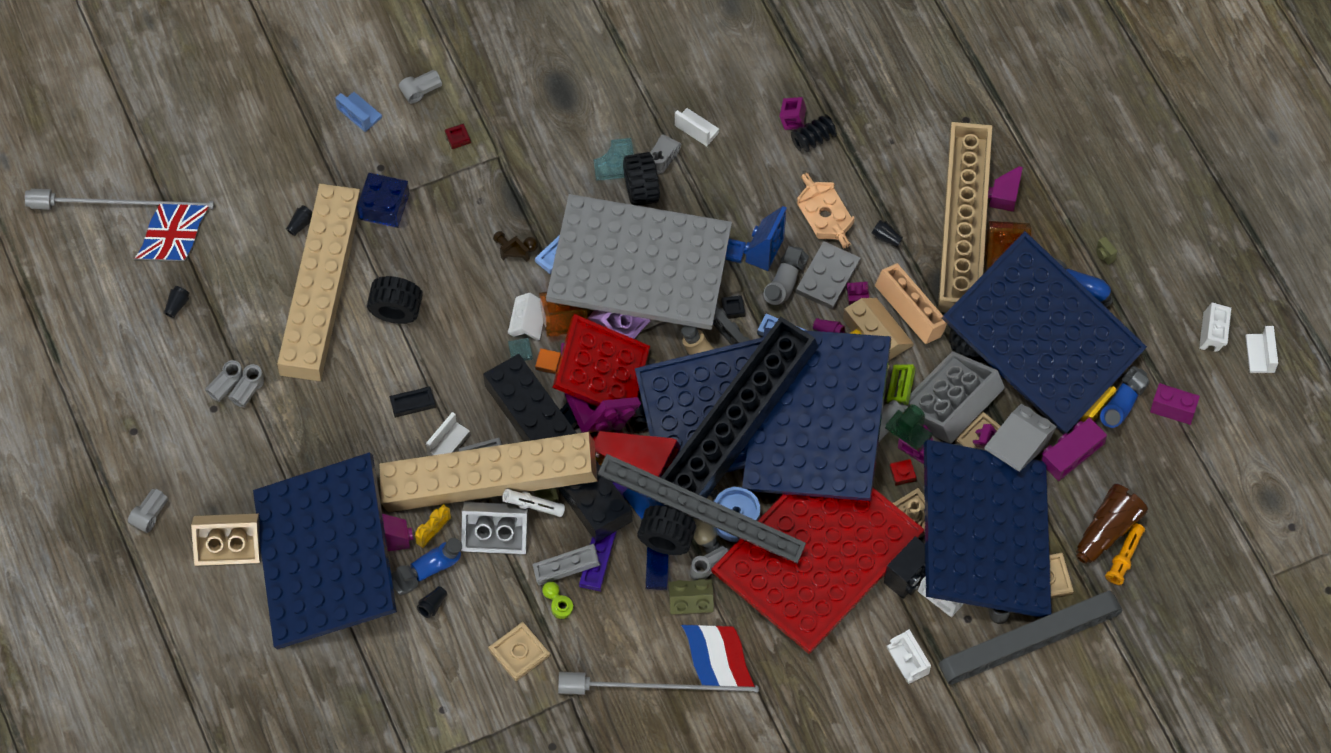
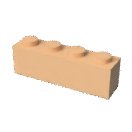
(911, 303)

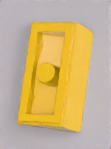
(1097, 407)

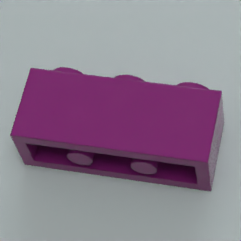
(1073, 448)

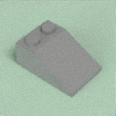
(1021, 437)

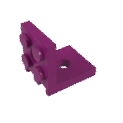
(606, 416)

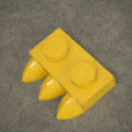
(436, 521)

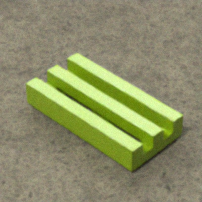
(908, 383)

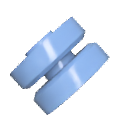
(741, 501)

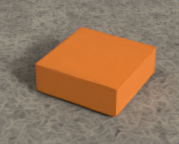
(548, 361)

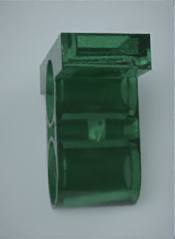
(909, 427)

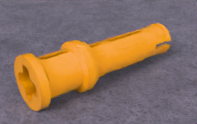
(1122, 562)

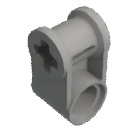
(664, 152)

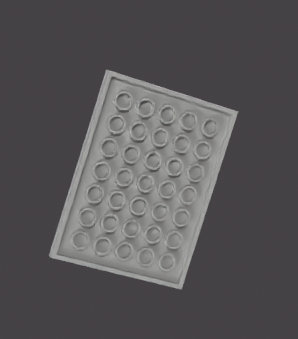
(639, 261)

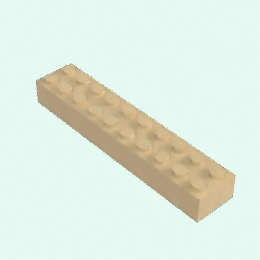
(964, 211)
(319, 283)
(488, 472)

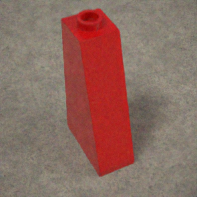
(642, 451)

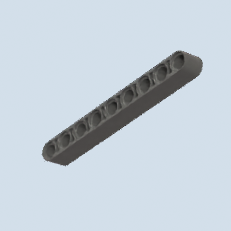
(1030, 637)

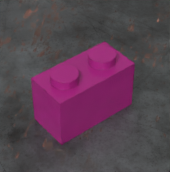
(1174, 404)

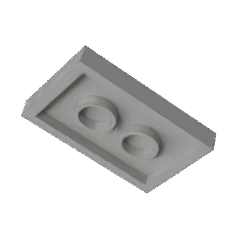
(828, 275)

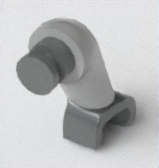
(785, 278)

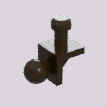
(515, 247)

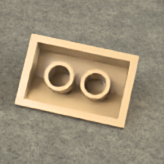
(873, 319)
(226, 539)

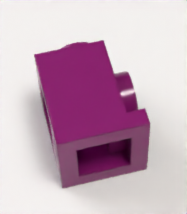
(793, 113)

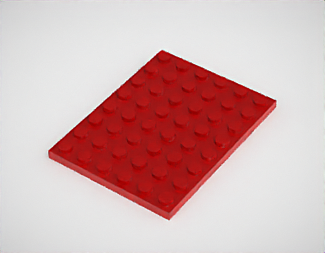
(839, 565)

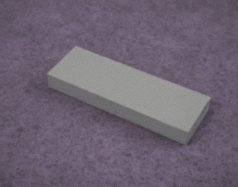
(566, 564)

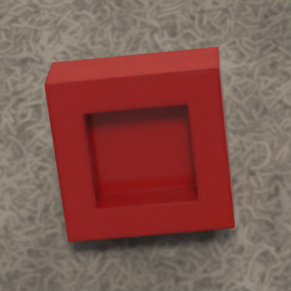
(902, 472)

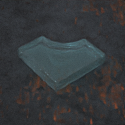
(611, 164)

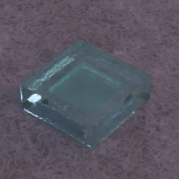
(520, 347)

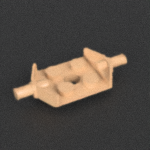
(823, 197)

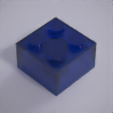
(383, 200)

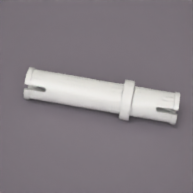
(513, 497)

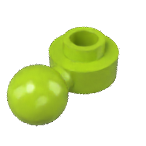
(551, 591)

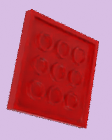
(599, 363)

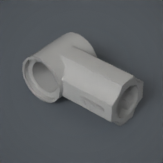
(415, 88)
(224, 382)
(246, 387)
(146, 514)
(707, 563)

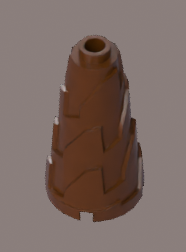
(1112, 519)

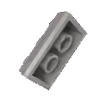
(494, 528)

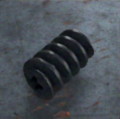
(813, 132)

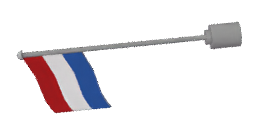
(715, 657)

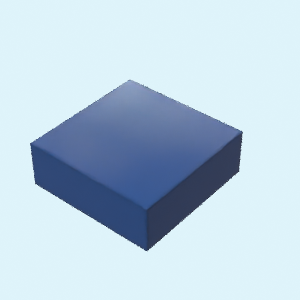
(735, 250)

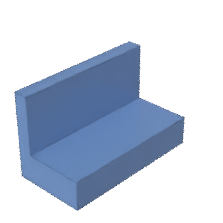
(357, 110)

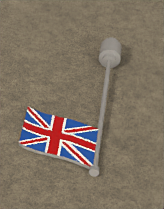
(169, 231)

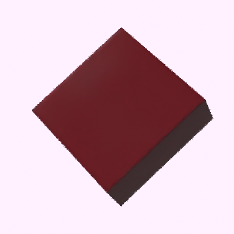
(457, 136)

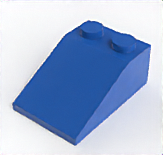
(766, 240)

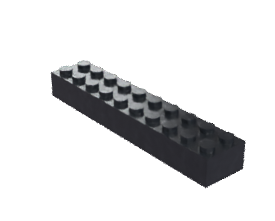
(742, 408)
(538, 417)

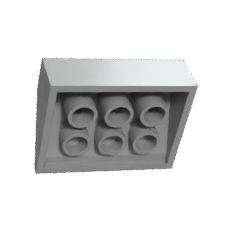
(955, 395)

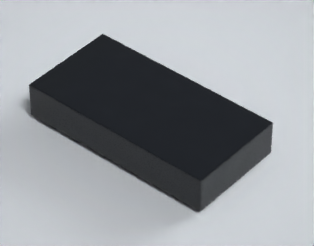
(412, 401)

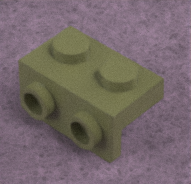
(691, 596)

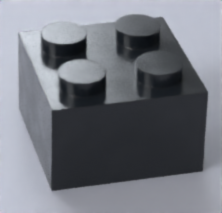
(907, 569)

